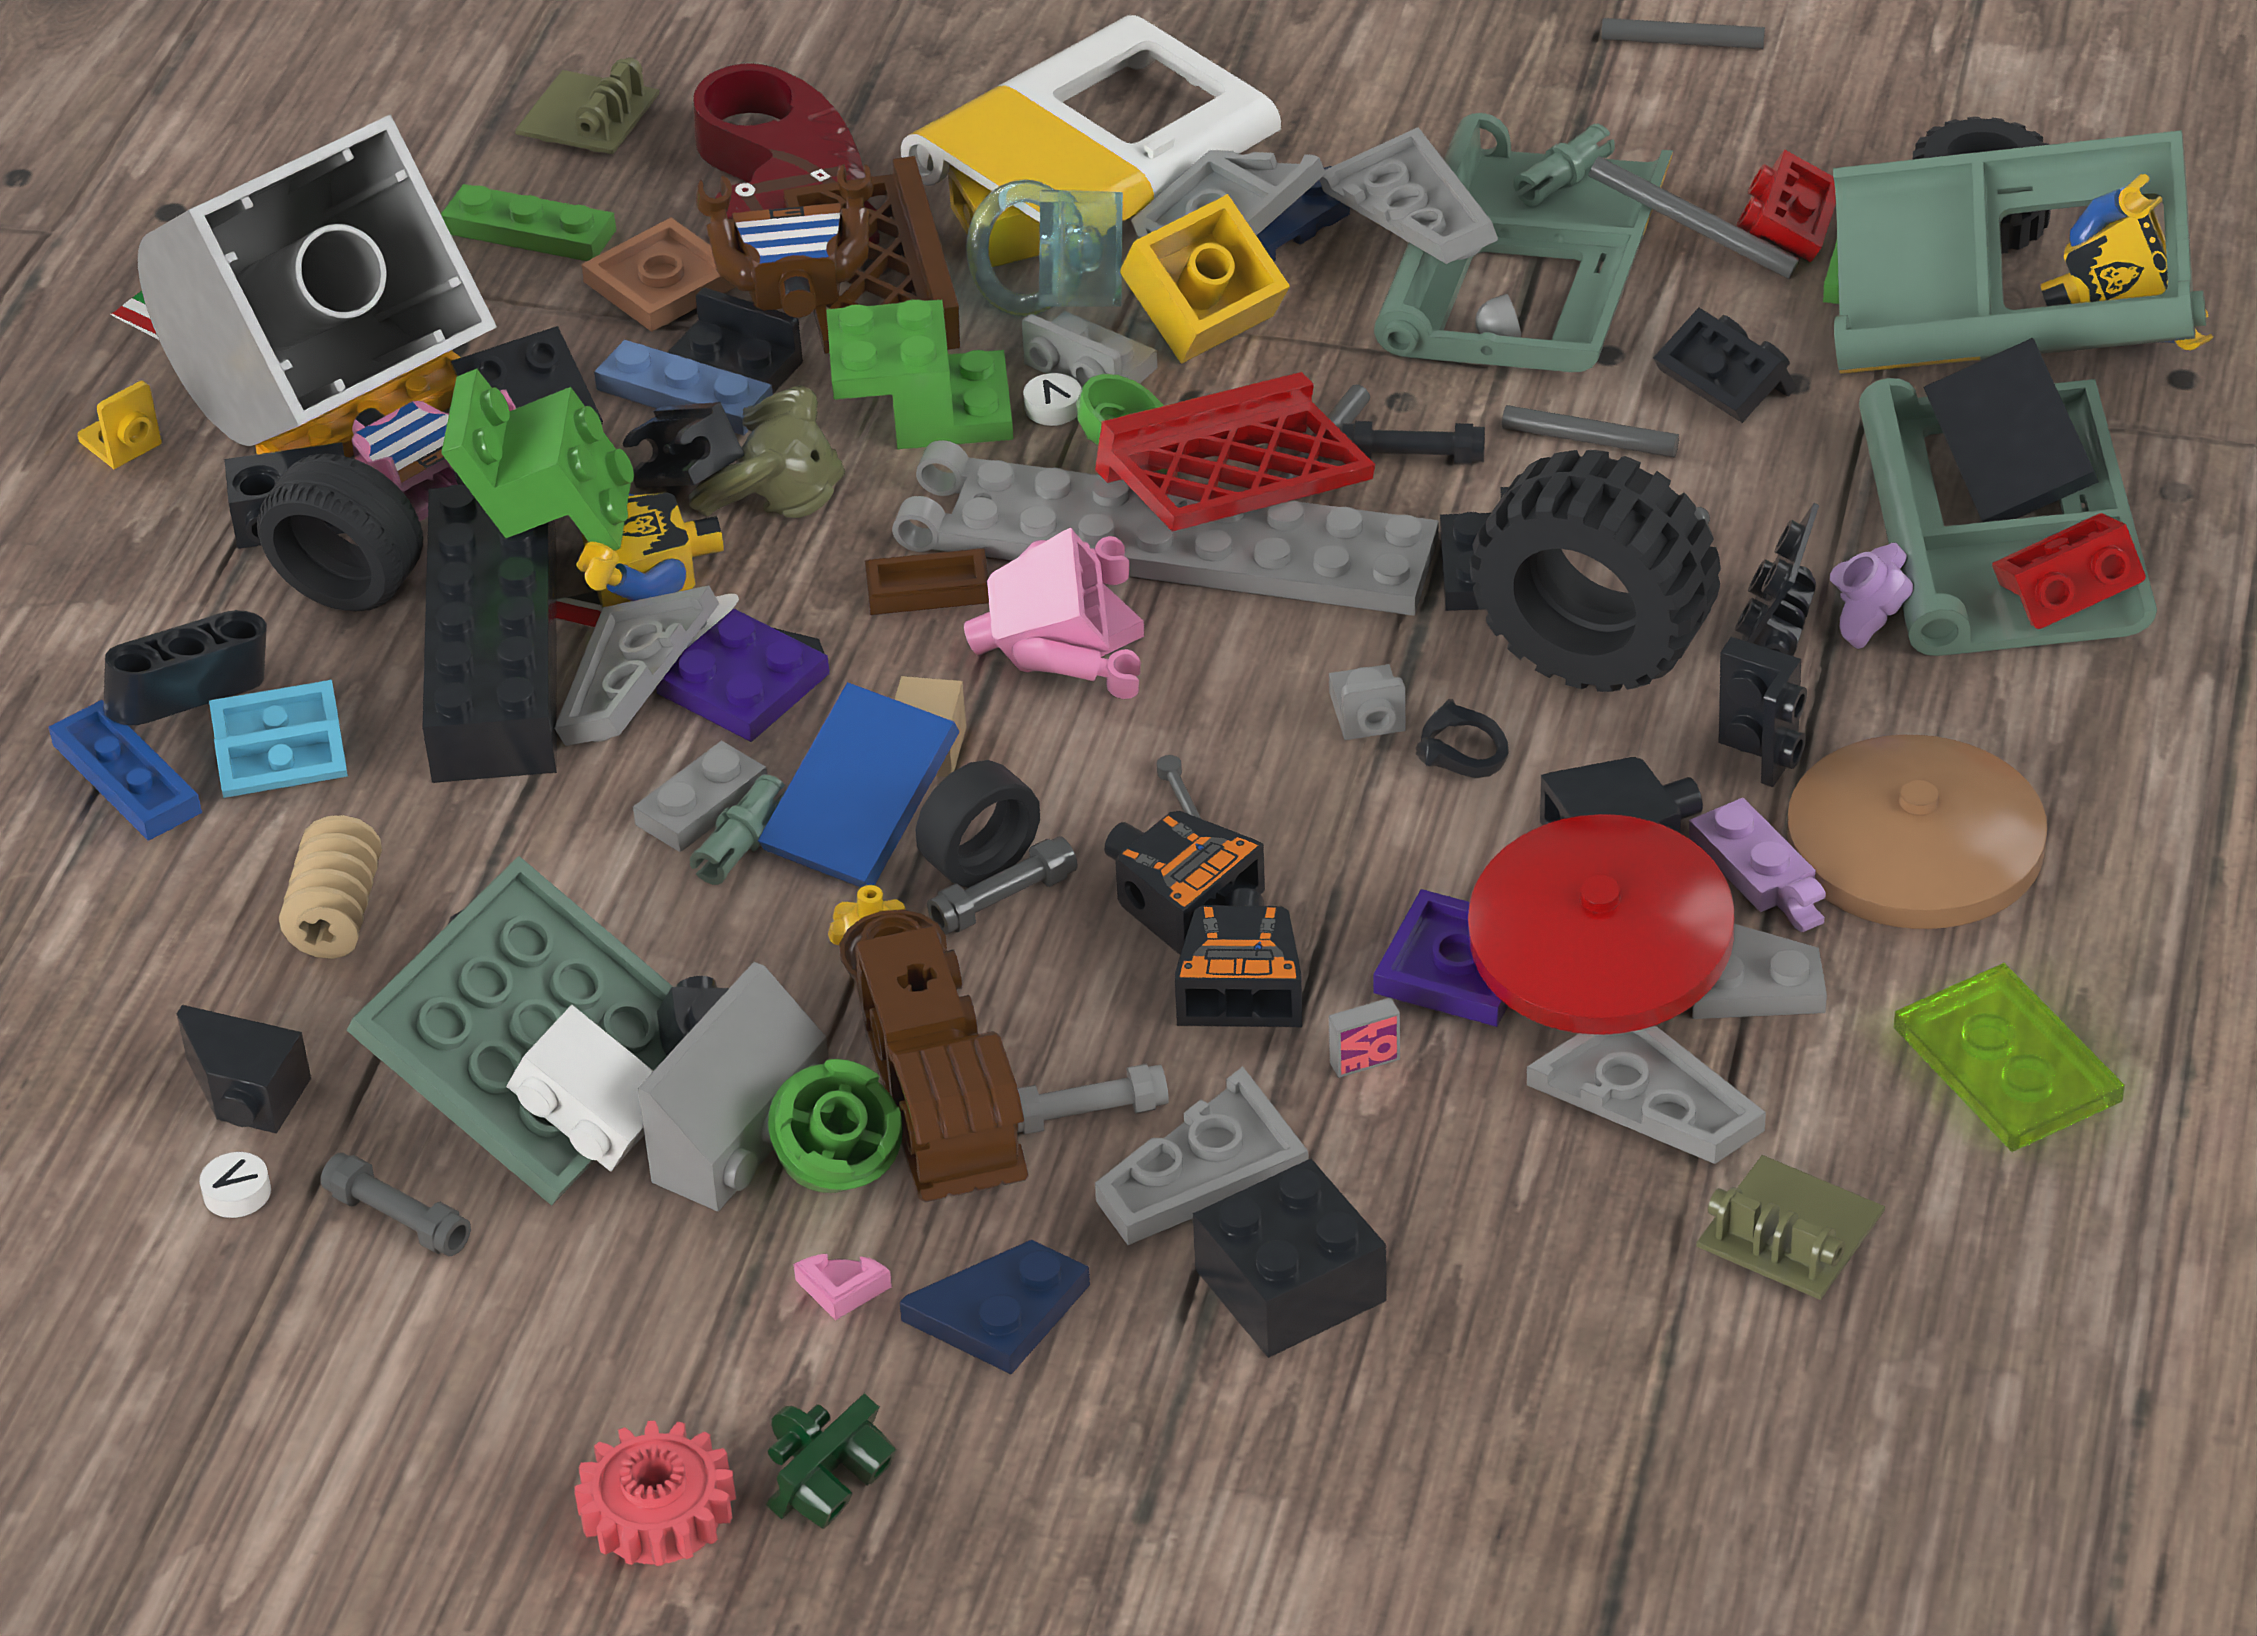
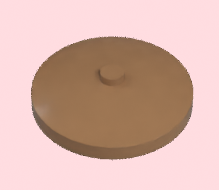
(1918, 831)

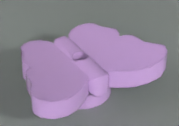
(1871, 591)

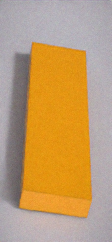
(427, 383)

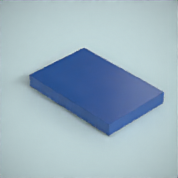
(859, 786)

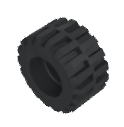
(1981, 136)

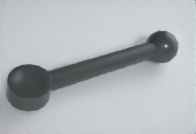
(1170, 769)

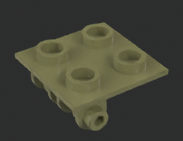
(590, 109)
(1789, 1226)

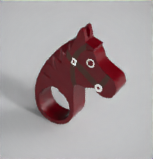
(775, 155)

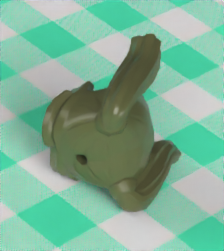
(783, 460)

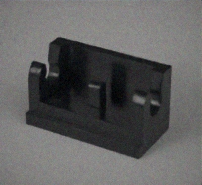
(686, 445)

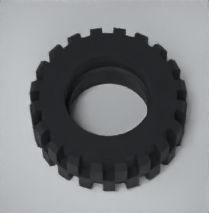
(1630, 527)

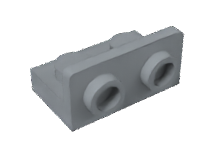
(1083, 349)

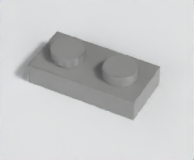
(697, 795)

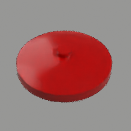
(1601, 924)

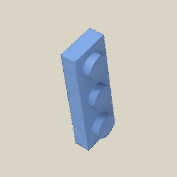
(668, 379)

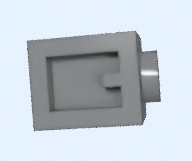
(1368, 701)

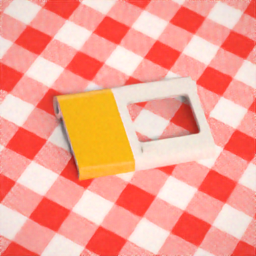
(1031, 135)

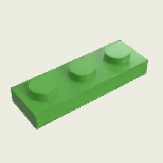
(529, 222)

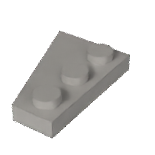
(628, 659)

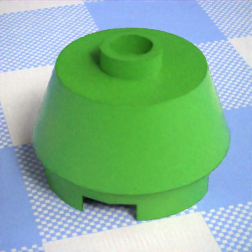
(835, 1126)

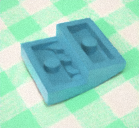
(277, 738)

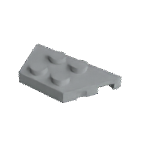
(1252, 181)

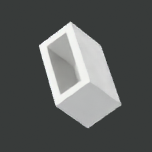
(584, 1087)

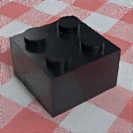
(1290, 1257)

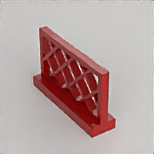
(1229, 427)

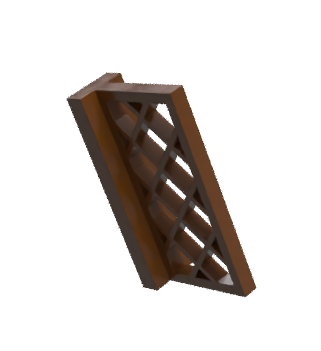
(916, 241)

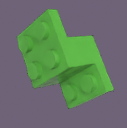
(905, 355)
(537, 461)

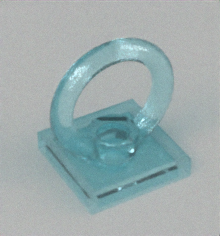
(1076, 253)

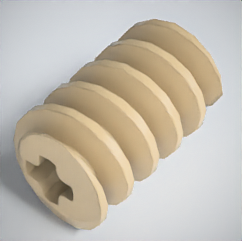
(330, 886)

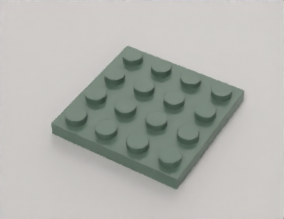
(488, 993)

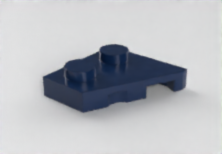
(1000, 1304)

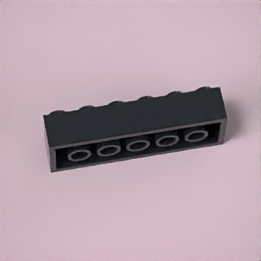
(488, 644)

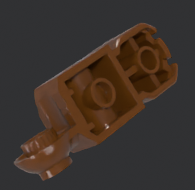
(944, 1076)

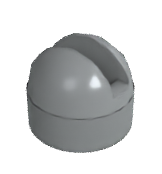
(1498, 317)

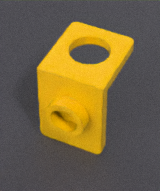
(126, 424)

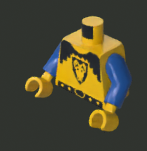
(2116, 254)
(652, 554)

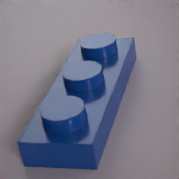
(125, 771)

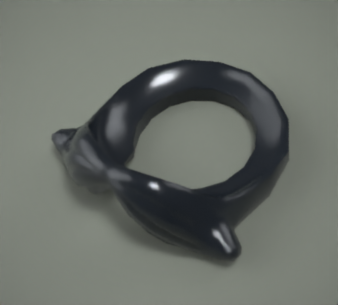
(1437, 753)

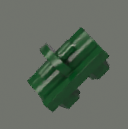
(808, 1478)

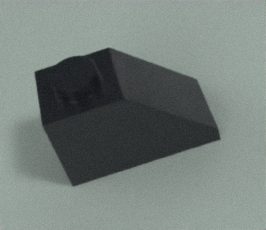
(245, 1067)

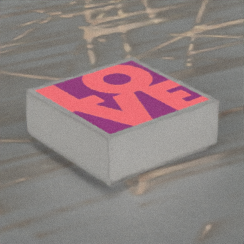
(1364, 1037)

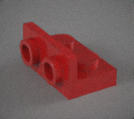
(1790, 205)
(2072, 569)

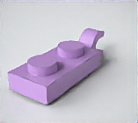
(1759, 862)

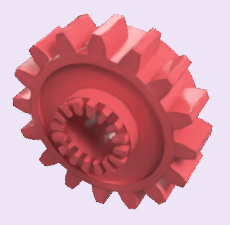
(655, 1495)

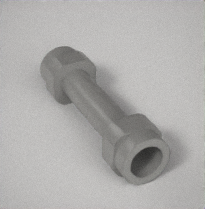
(1142, 1088)

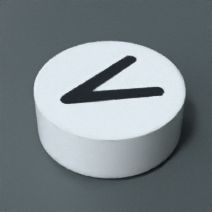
(1051, 399)
(235, 1184)

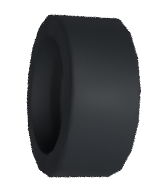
(957, 803)

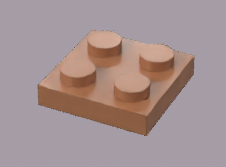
(655, 274)

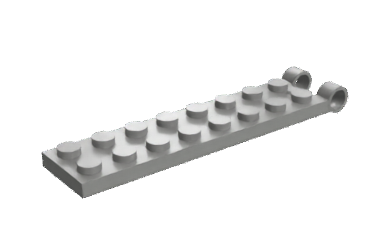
(1272, 551)

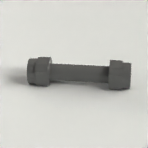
(1048, 862)
(438, 1227)

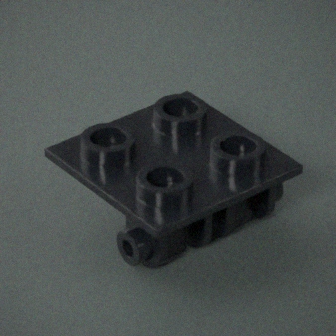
(529, 368)
(1781, 592)

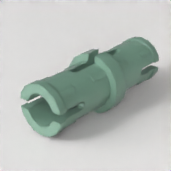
(1563, 165)
(737, 830)

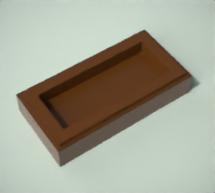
(927, 581)

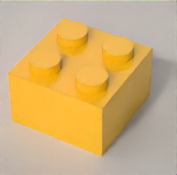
(1204, 278)

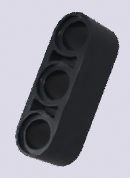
(184, 667)

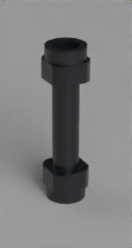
(1465, 443)

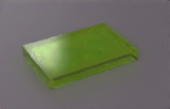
(2008, 1057)

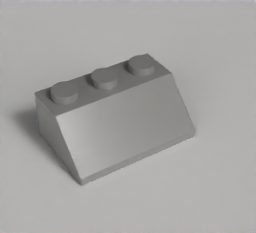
(715, 1089)

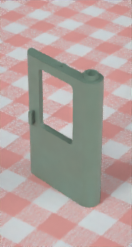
(1955, 588)

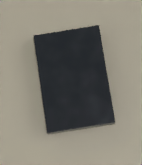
(2010, 434)

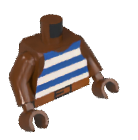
(790, 254)

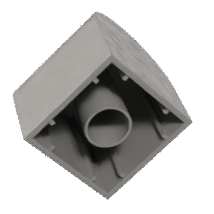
(308, 286)

